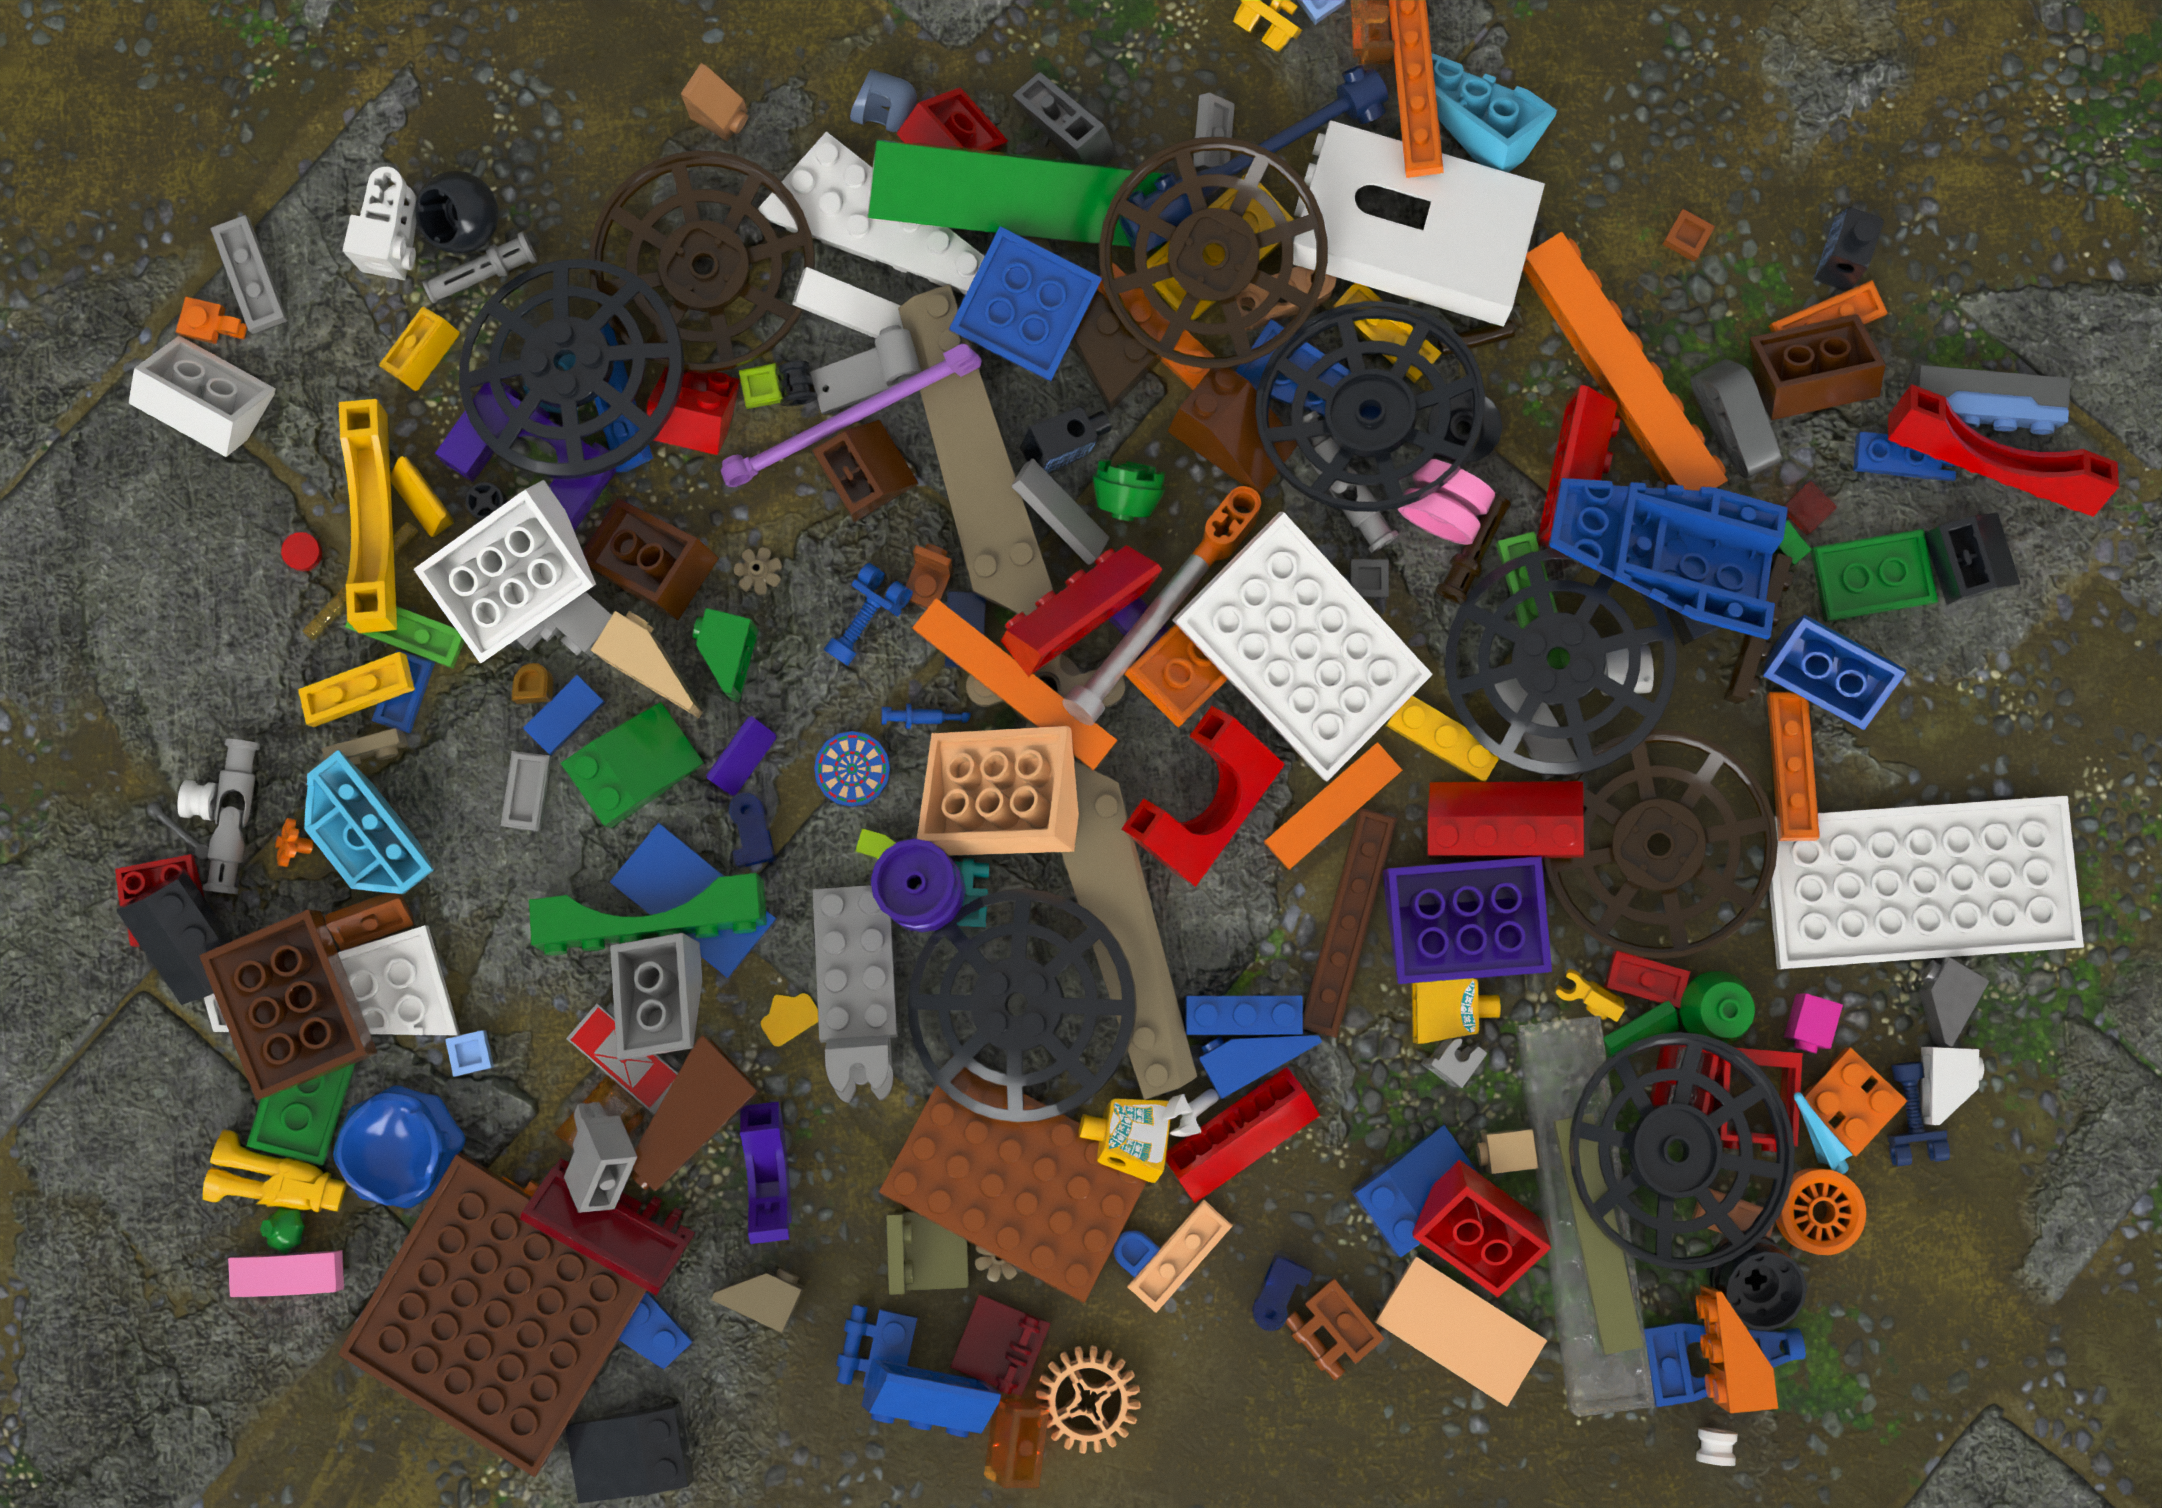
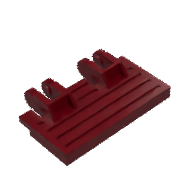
(613, 1237)

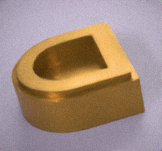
(532, 684)

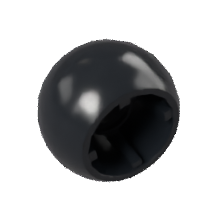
(457, 212)

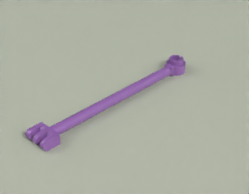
(958, 359)

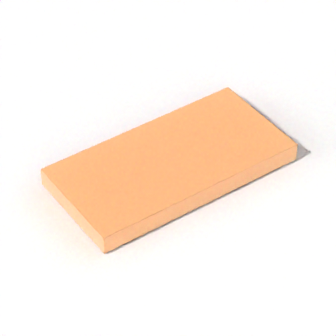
(1460, 1331)

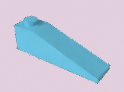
(1486, 118)

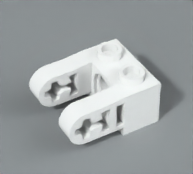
(377, 237)

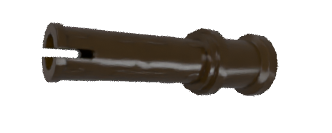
(1467, 564)

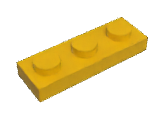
(1385, 329)
(356, 689)
(1442, 738)

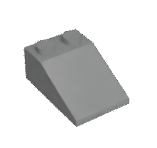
(656, 995)

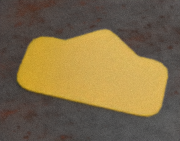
(789, 1018)

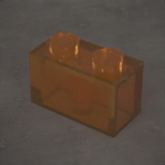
(1016, 1443)

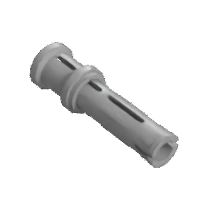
(499, 258)

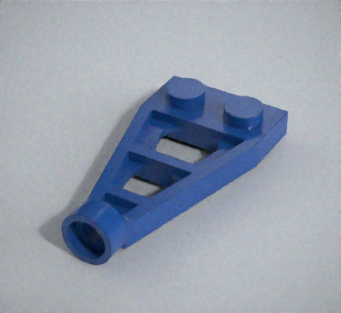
(1670, 1364)

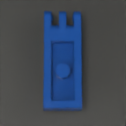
(1881, 456)

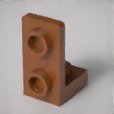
(929, 575)

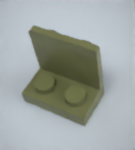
(924, 1255)

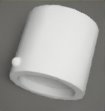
(1617, 668)

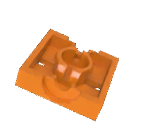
(1841, 1096)

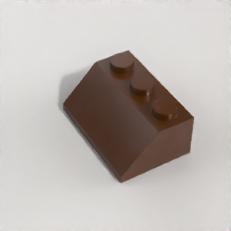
(1816, 366)

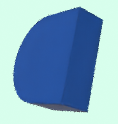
(1134, 1251)

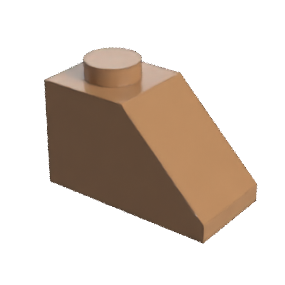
(714, 103)

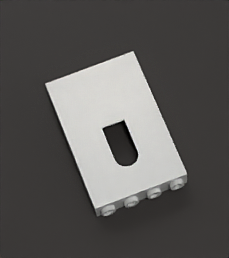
(1471, 238)

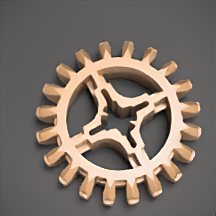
(1104, 1389)

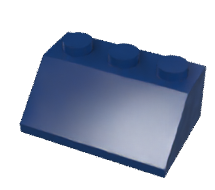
(1832, 671)
(928, 1398)

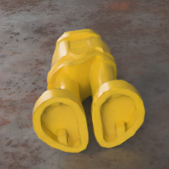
(292, 1182)

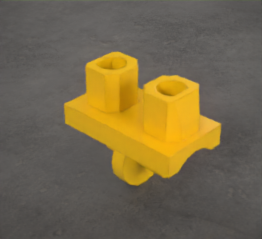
(1281, 29)

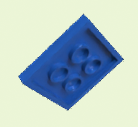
(1025, 304)

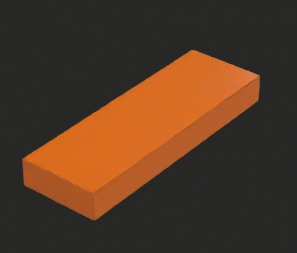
(1860, 300)

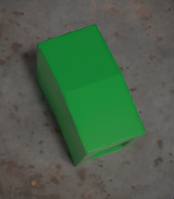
(1793, 545)

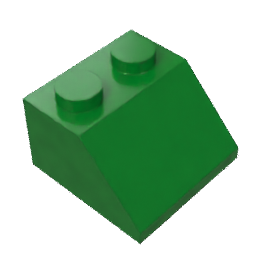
(727, 648)

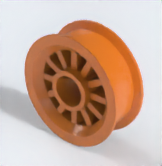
(1846, 1233)

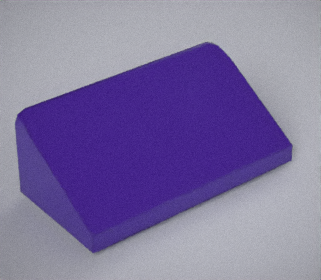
(741, 756)

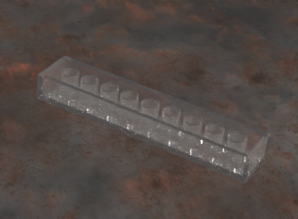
(1556, 1066)

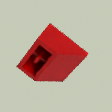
(702, 410)

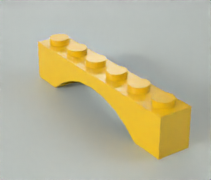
(371, 565)

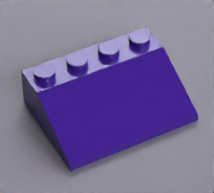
(1467, 920)

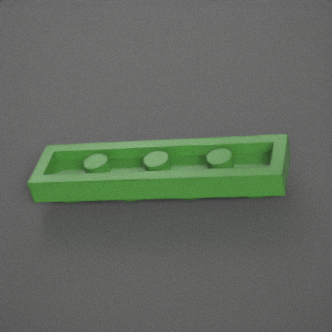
(1518, 579)

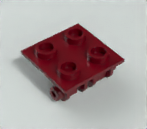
(1000, 1345)

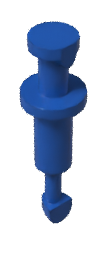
(920, 716)

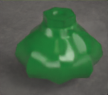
(283, 1229)

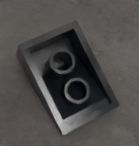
(630, 1454)

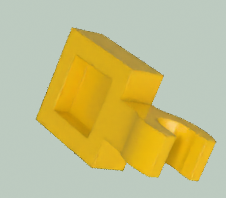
(1598, 999)

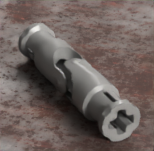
(1369, 523)
(227, 842)

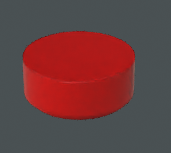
(301, 551)

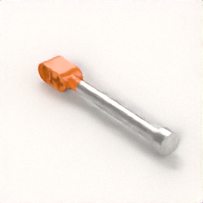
(1086, 702)

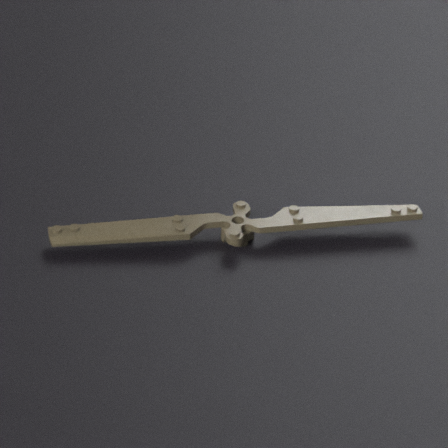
(1010, 572)

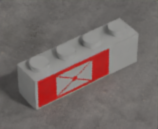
(642, 1077)

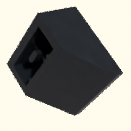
(1971, 557)

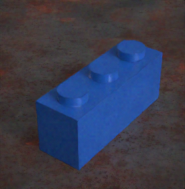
(1243, 1015)

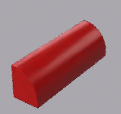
(1241, 1134)

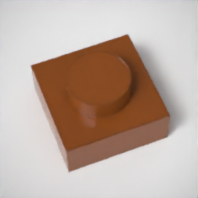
(1688, 235)

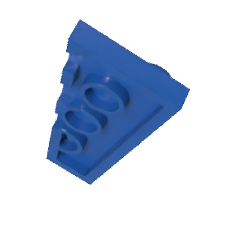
(1305, 358)

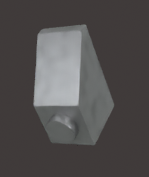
(1949, 998)

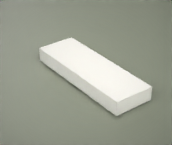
(845, 303)

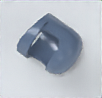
(887, 91)

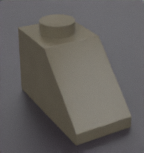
(764, 1297)

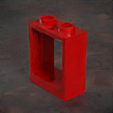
(1790, 1084)

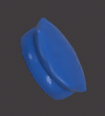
(397, 1146)

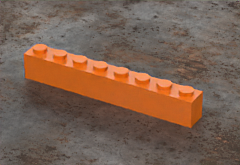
(1620, 366)

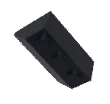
(173, 929)

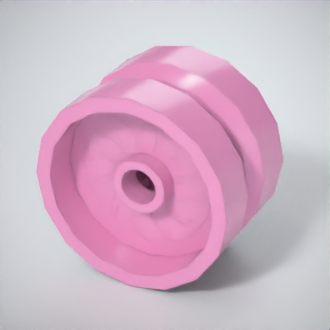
(1452, 508)

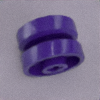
(911, 864)

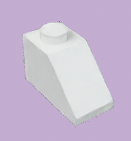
(1948, 1081)

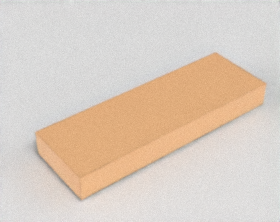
(1179, 1255)

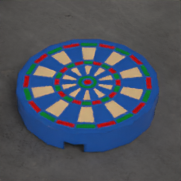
(852, 769)

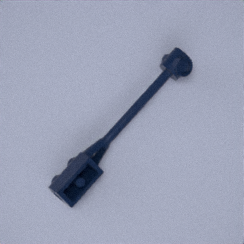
(1358, 96)

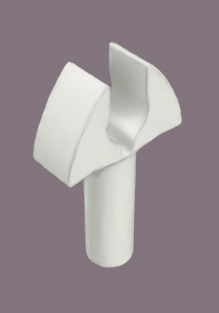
(1178, 1105)

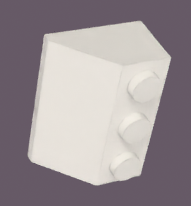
(200, 395)

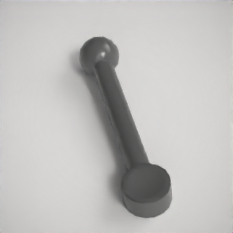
(155, 810)

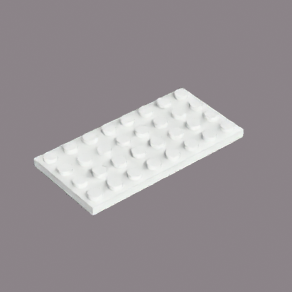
(1927, 884)

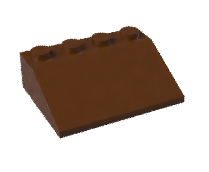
(288, 1004)

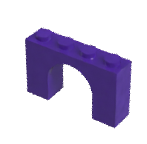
(468, 453)

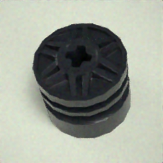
(1772, 1285)

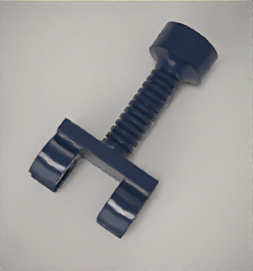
(1937, 1145)

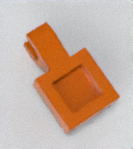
(206, 321)

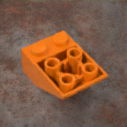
(1739, 1371)

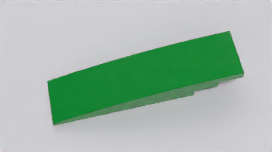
(995, 190)

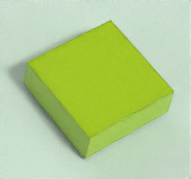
(760, 386)

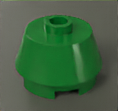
(1128, 489)
(1717, 1007)

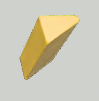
(419, 348)
(420, 497)

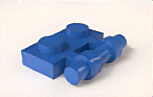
(891, 1341)

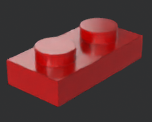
(1646, 979)

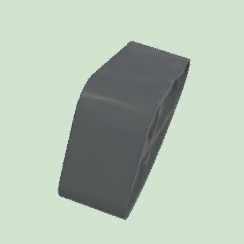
(1736, 416)

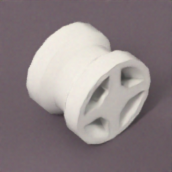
(197, 800)
(1716, 1446)

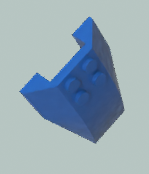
(1679, 546)

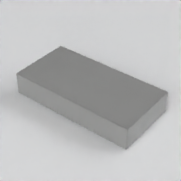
(526, 791)

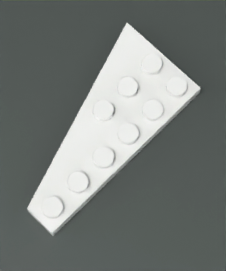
(834, 195)
(394, 984)

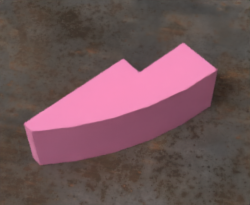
(286, 1274)

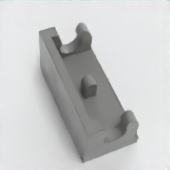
(1454, 1065)

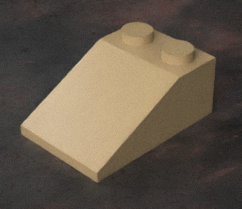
(637, 653)

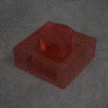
(1809, 507)

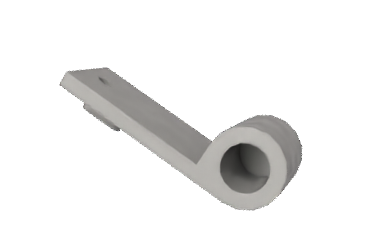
(867, 372)

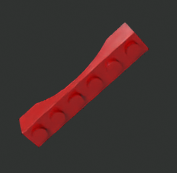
(2069, 478)

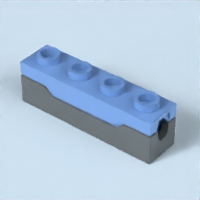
(1999, 397)

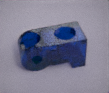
(753, 830)
(1276, 1290)

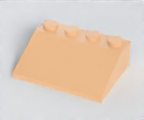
(1000, 792)

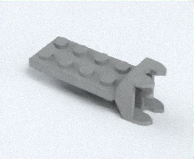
(855, 989)

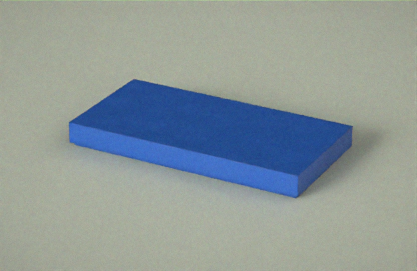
(669, 874)

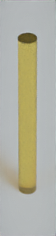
(338, 603)

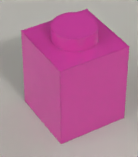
(1812, 1022)

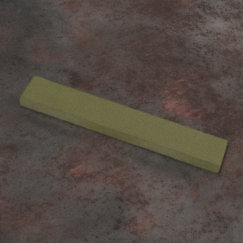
(1601, 1258)

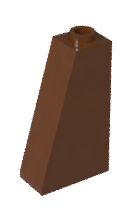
(695, 1109)

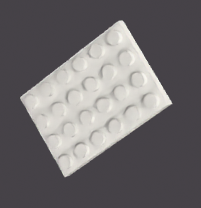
(1302, 646)

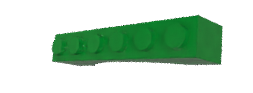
(726, 904)

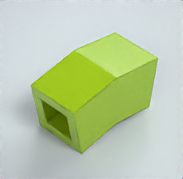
(873, 843)

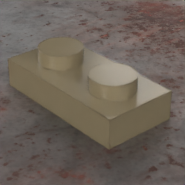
(381, 745)

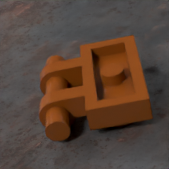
(1342, 1320)

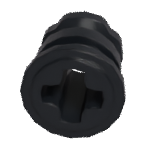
(795, 383)

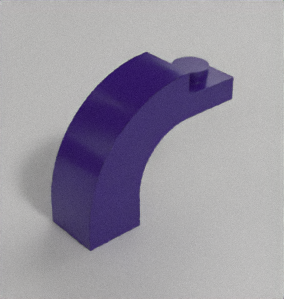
(767, 1172)

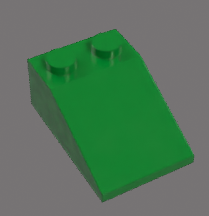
(632, 764)

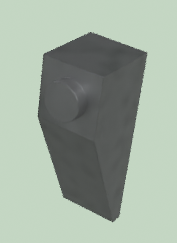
(1065, 122)

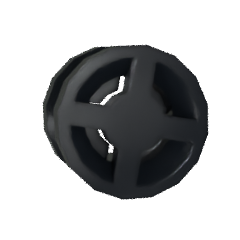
(481, 497)

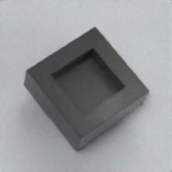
(1370, 577)

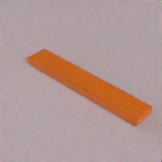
(1416, 88)
(1008, 680)

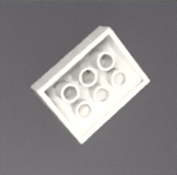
(508, 571)

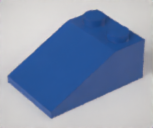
(1400, 1189)

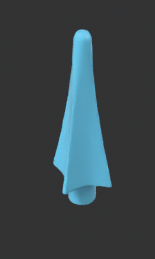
(1825, 1143)

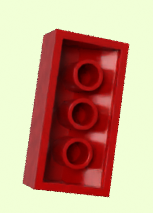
(1581, 448)
(1079, 608)
(1506, 819)

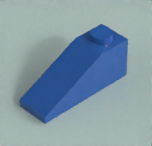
(1243, 1060)

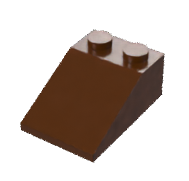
(1223, 428)
(649, 558)

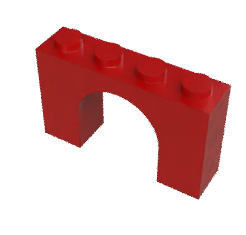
(1244, 775)

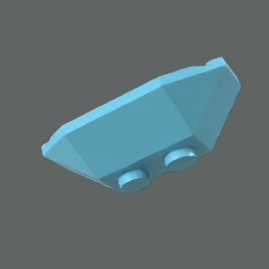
(361, 830)

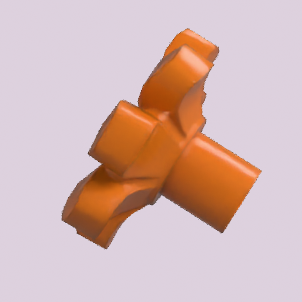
(291, 843)

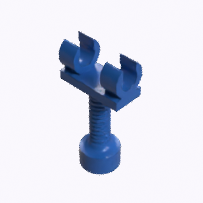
(895, 599)

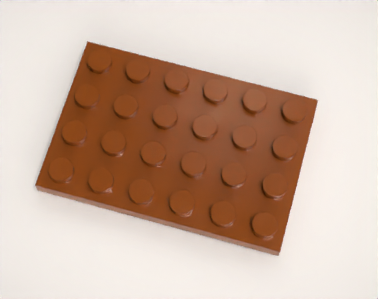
(1014, 1186)

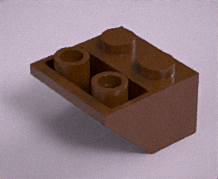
(864, 468)

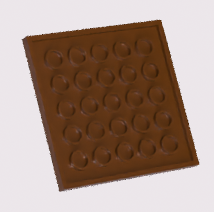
(491, 1319)

